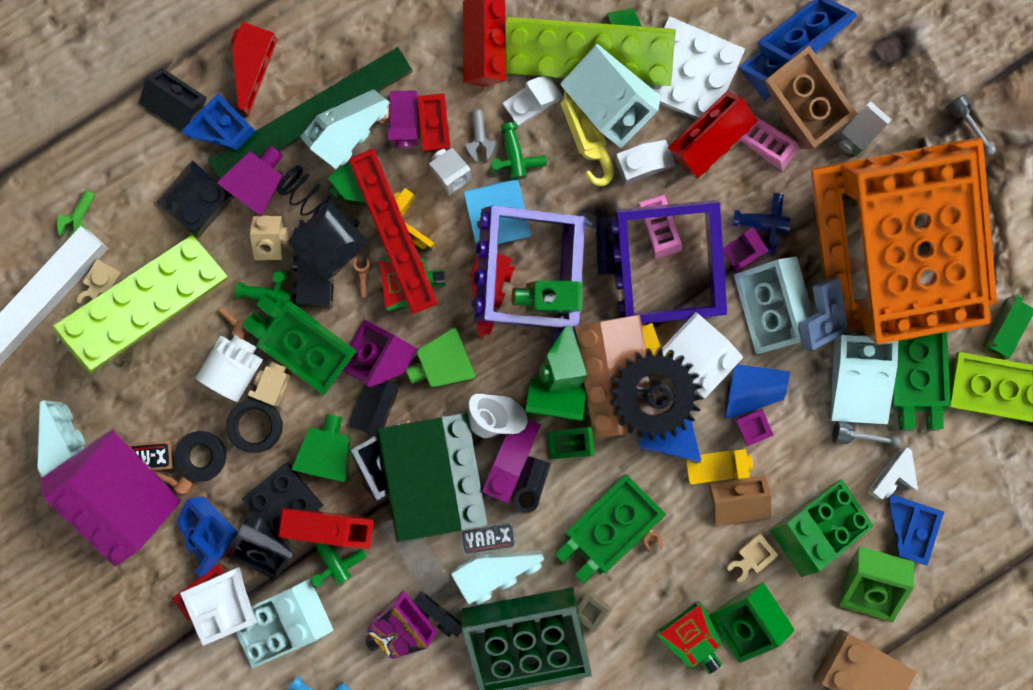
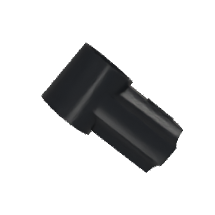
(532, 481)

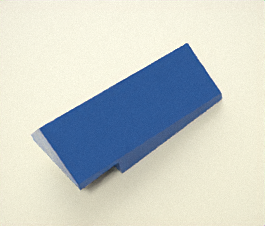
(812, 25)

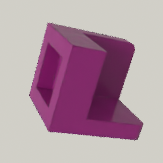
(744, 249)
(753, 427)

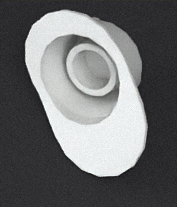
(495, 415)

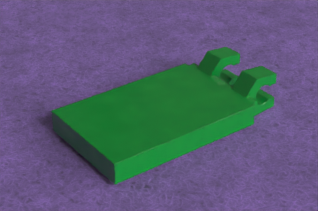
(299, 342)
(922, 381)
(611, 528)

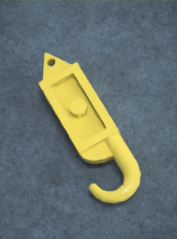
(588, 140)

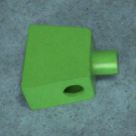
(442, 362)

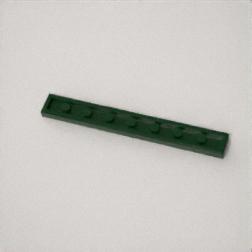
(291, 125)

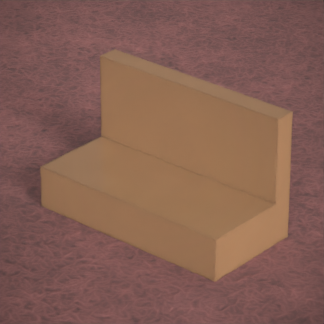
(741, 500)

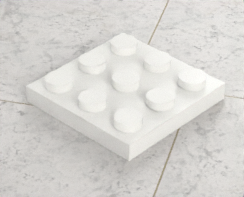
(700, 69)

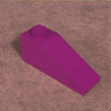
(510, 462)

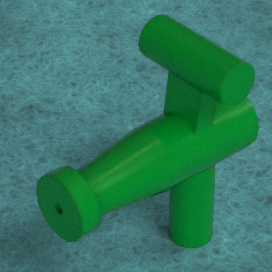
(514, 156)
(255, 293)
(335, 565)

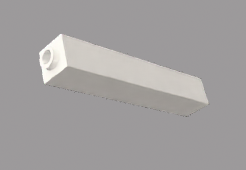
(47, 289)

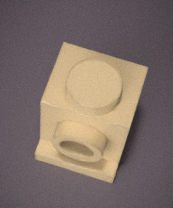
(271, 384)

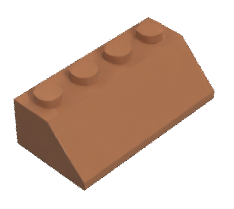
(603, 349)

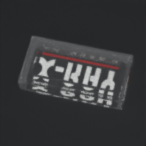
(488, 539)

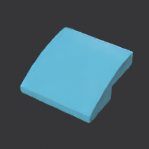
(499, 194)

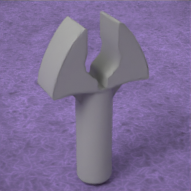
(479, 137)

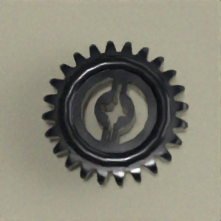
(683, 395)

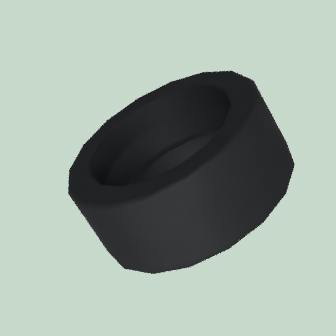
(233, 425)

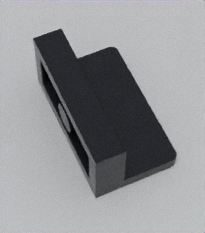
(171, 98)
(374, 407)

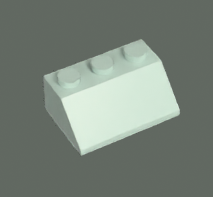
(774, 303)

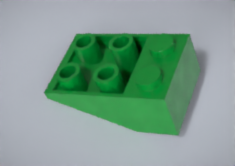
(821, 529)

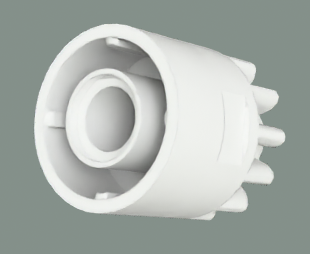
(229, 367)

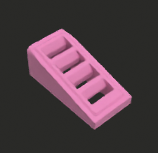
(762, 149)
(668, 247)

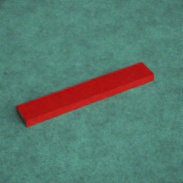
(393, 231)

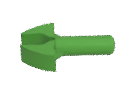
(77, 215)

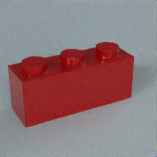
(484, 42)
(712, 134)

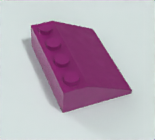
(109, 496)

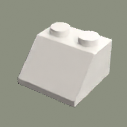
(707, 351)

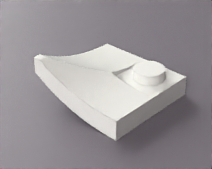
(219, 606)

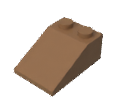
(808, 99)
(860, 666)

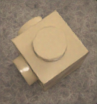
(268, 237)

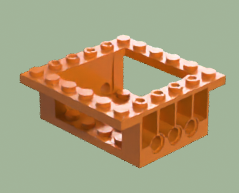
(890, 192)

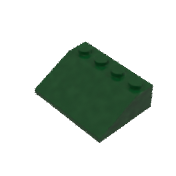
(432, 477)
(526, 641)

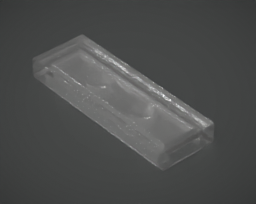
(420, 560)

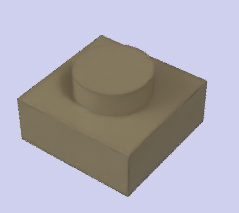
(593, 611)

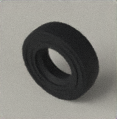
(183, 461)

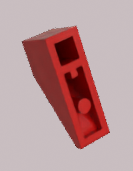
(251, 57)

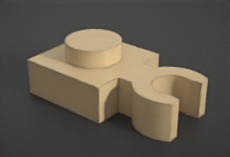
(99, 279)
(755, 555)

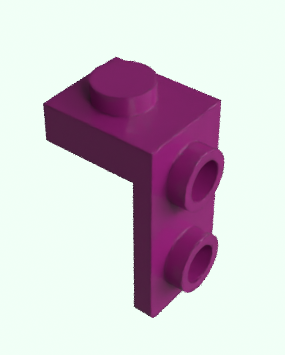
(403, 119)

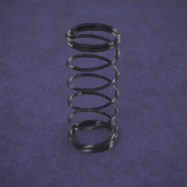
(282, 191)

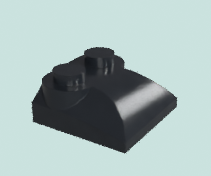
(195, 199)
(327, 241)
(370, 466)
(259, 548)

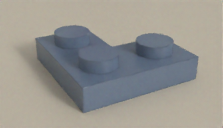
(830, 317)

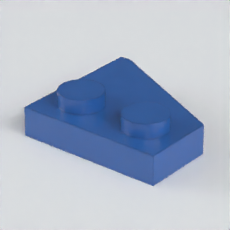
(219, 125)
(682, 446)
(914, 528)

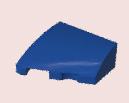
(754, 388)
(204, 532)

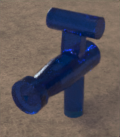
(769, 222)

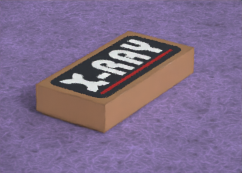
(156, 454)

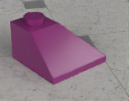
(378, 355)

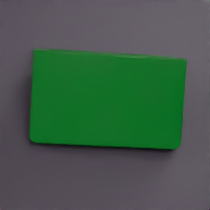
(1008, 326)

